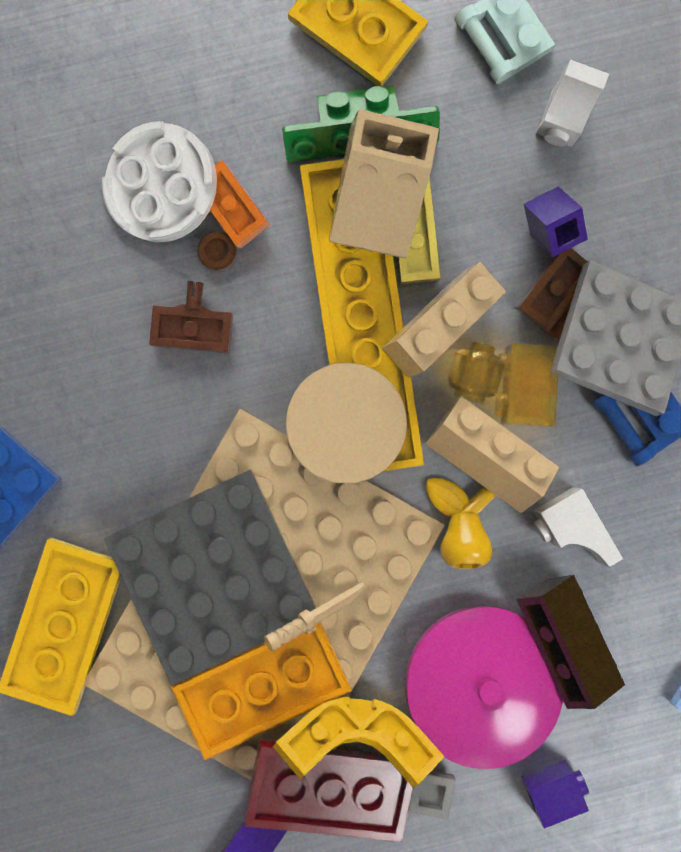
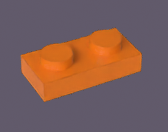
(236, 208)

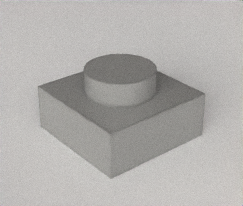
(433, 795)

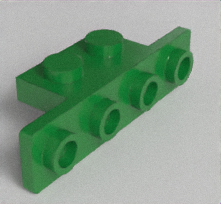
(336, 114)

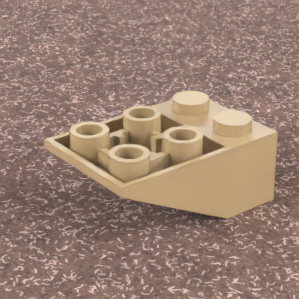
(382, 183)

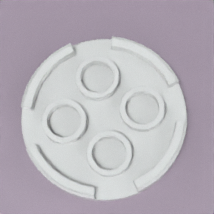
(159, 182)

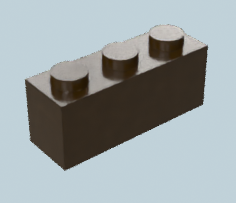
(571, 642)

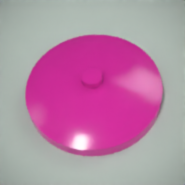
(481, 688)

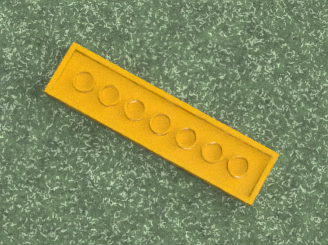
(357, 299)

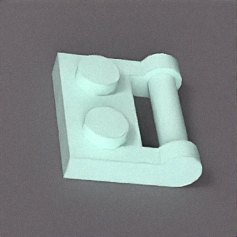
(516, 29)

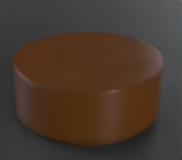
(217, 251)

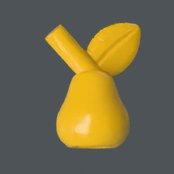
(465, 541)

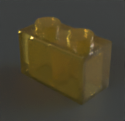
(528, 386)

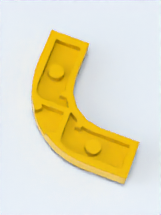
(363, 722)

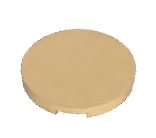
(346, 423)

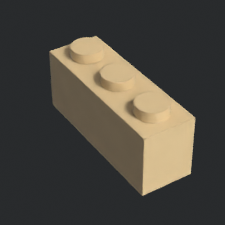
(444, 320)
(492, 455)

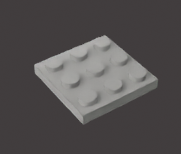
(621, 339)

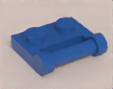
(661, 429)

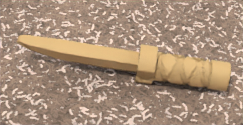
(307, 620)

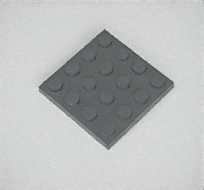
(210, 576)

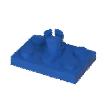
(22, 484)

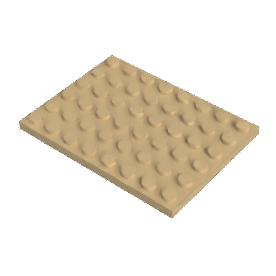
(337, 541)

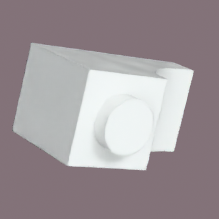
(571, 103)
(574, 521)

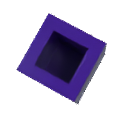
(556, 221)
(556, 793)

